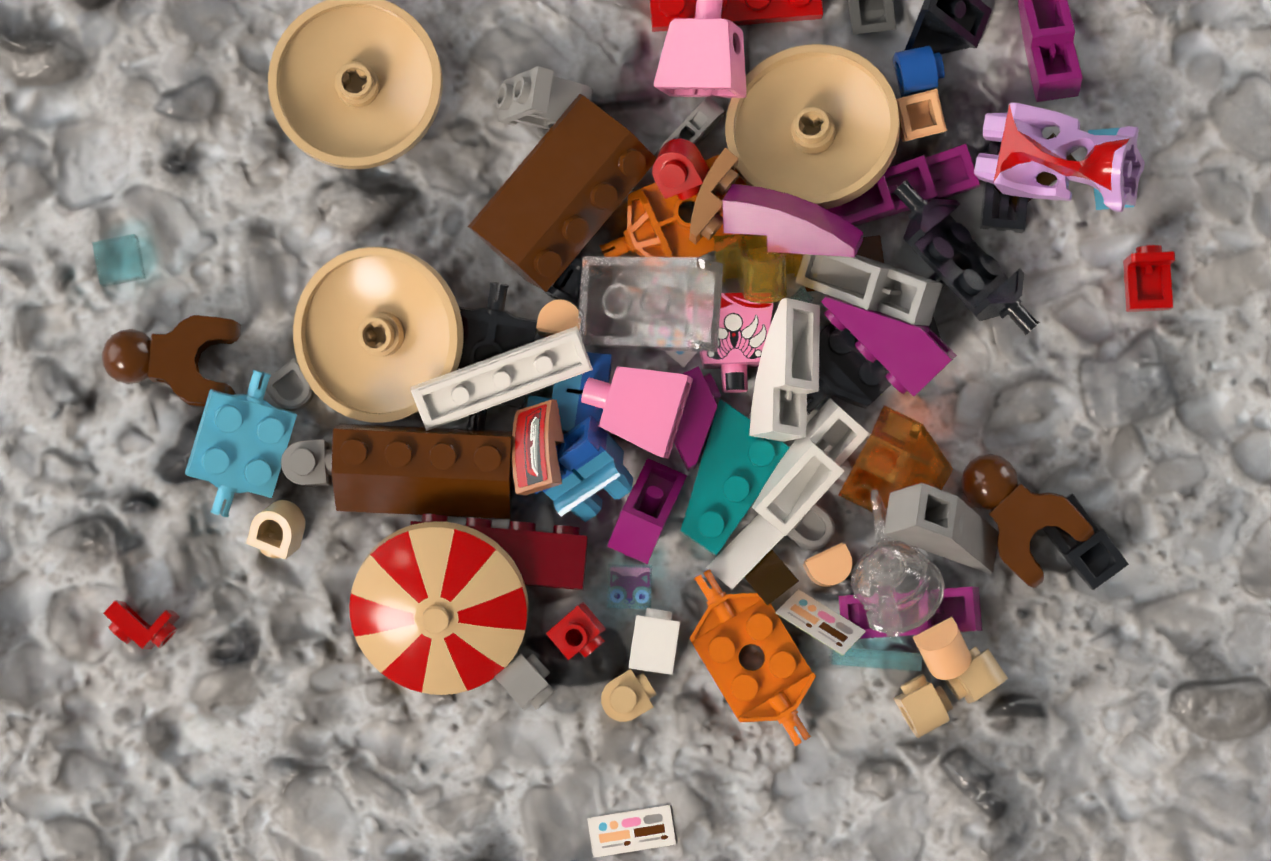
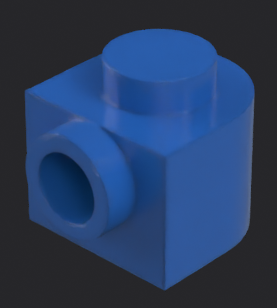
(918, 70)

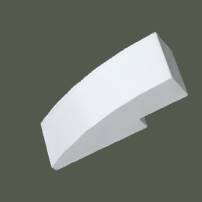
(787, 372)
(809, 467)

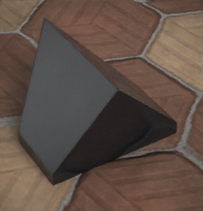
(949, 25)

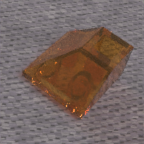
(894, 457)

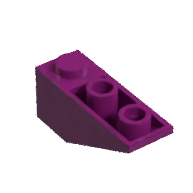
(906, 350)

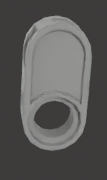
(698, 123)

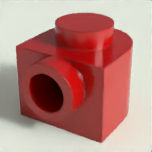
(679, 169)
(577, 632)

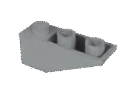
(941, 526)

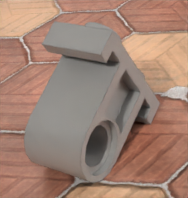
(537, 97)

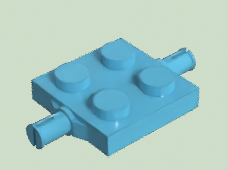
(240, 443)

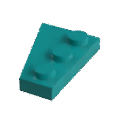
(728, 478)

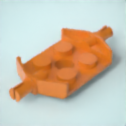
(760, 694)

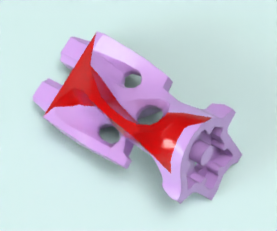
(1110, 165)

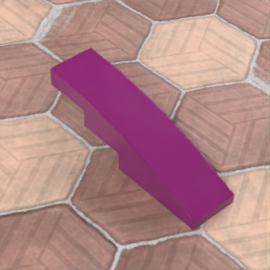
(931, 177)

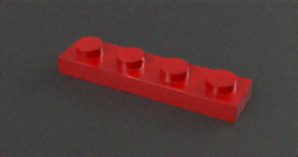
(737, 11)

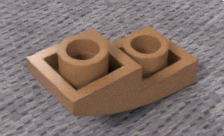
(708, 207)

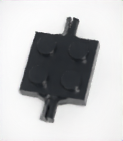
(491, 333)

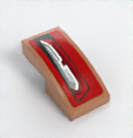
(534, 447)

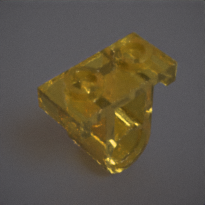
(759, 272)

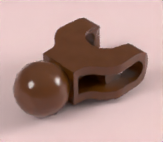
(171, 357)
(993, 485)

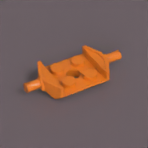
(656, 227)

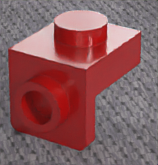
(1148, 279)
(131, 626)

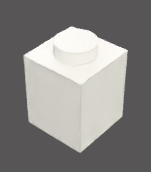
(654, 642)

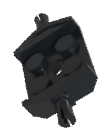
(961, 262)
(847, 372)

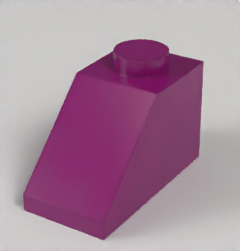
(696, 417)
(646, 511)

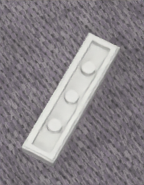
(501, 378)

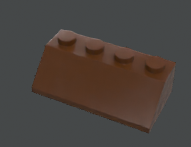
(562, 193)
(422, 471)

